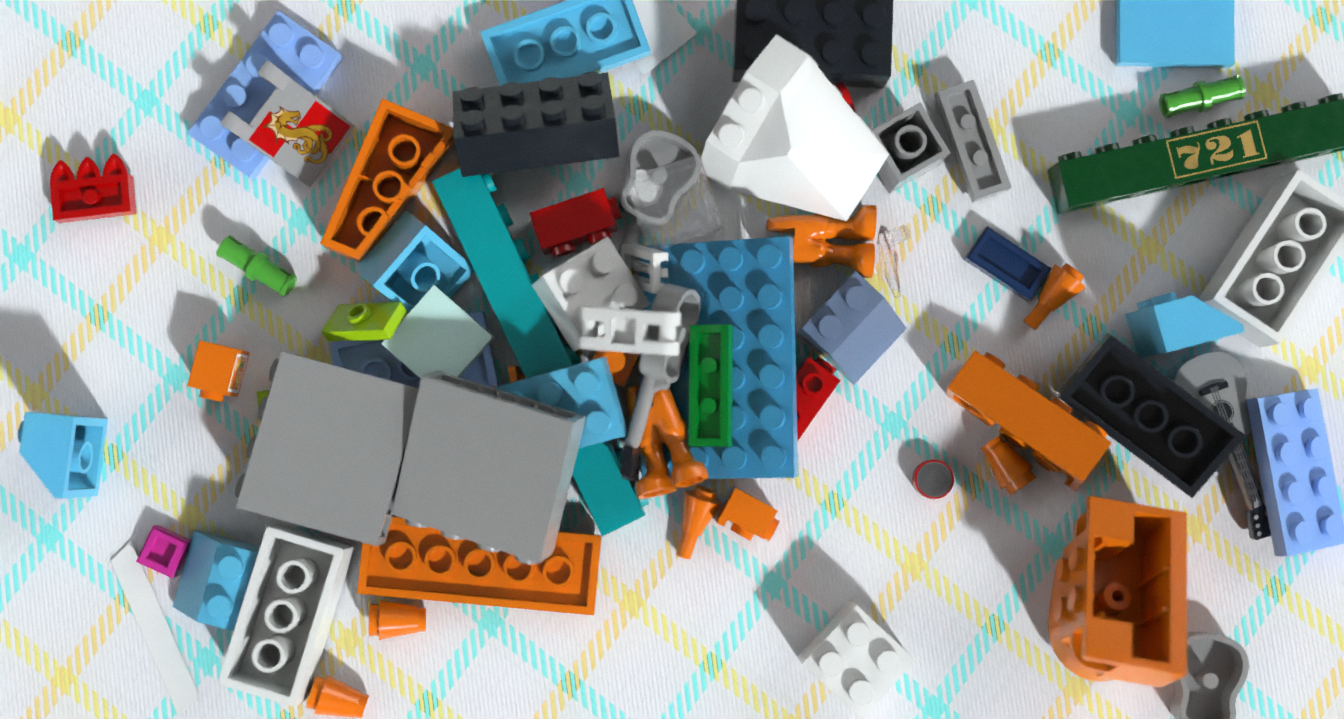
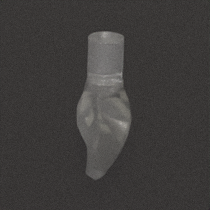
(887, 254)

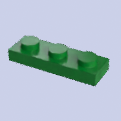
(710, 385)

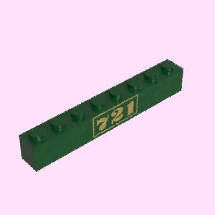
(1198, 156)

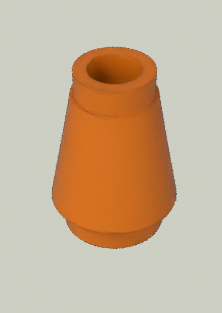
(1007, 465)
(395, 619)
(336, 698)

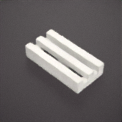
(653, 268)

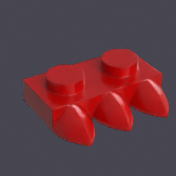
(91, 194)

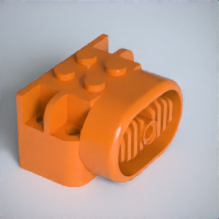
(1122, 595)

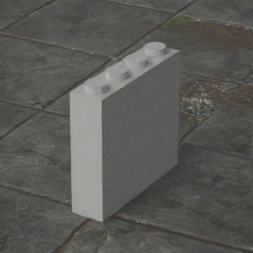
(328, 449)
(487, 466)

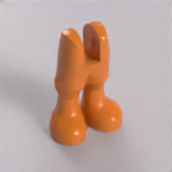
(814, 230)
(666, 427)

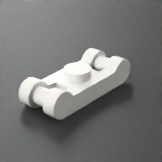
(628, 330)

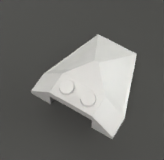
(793, 138)

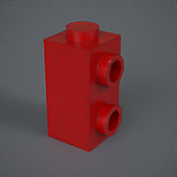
(575, 221)
(813, 387)

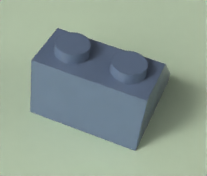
(853, 328)

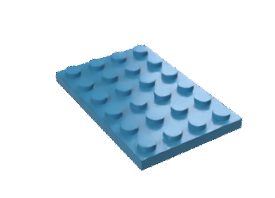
(752, 290)

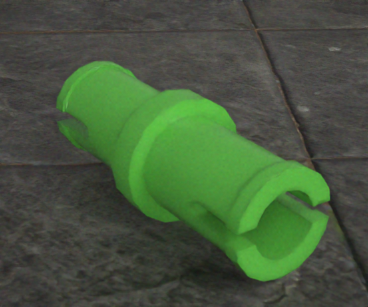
(1202, 96)
(256, 265)

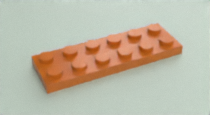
(436, 568)

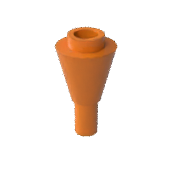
(1059, 288)
(697, 513)

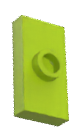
(364, 321)

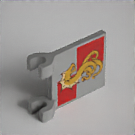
(292, 127)

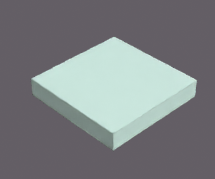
(438, 337)

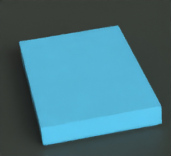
(1175, 33)

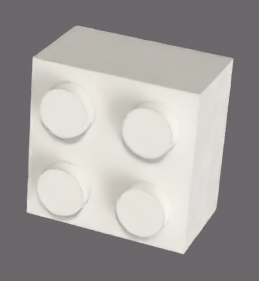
(588, 280)
(856, 659)

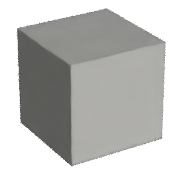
(912, 145)

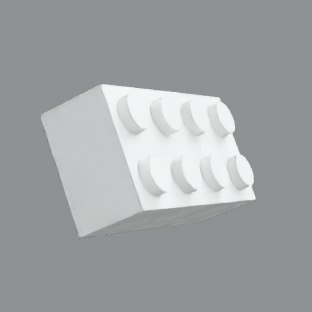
(1279, 258)
(286, 615)

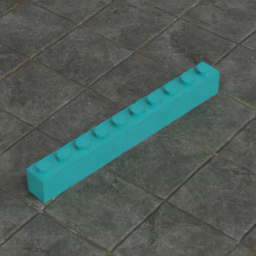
(531, 330)

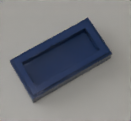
(1007, 264)

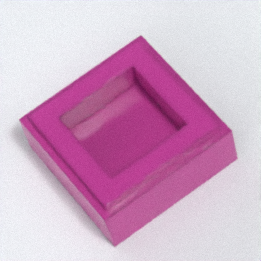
(164, 551)

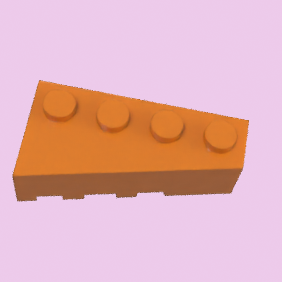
(386, 176)
(1029, 418)

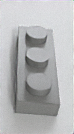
(972, 140)

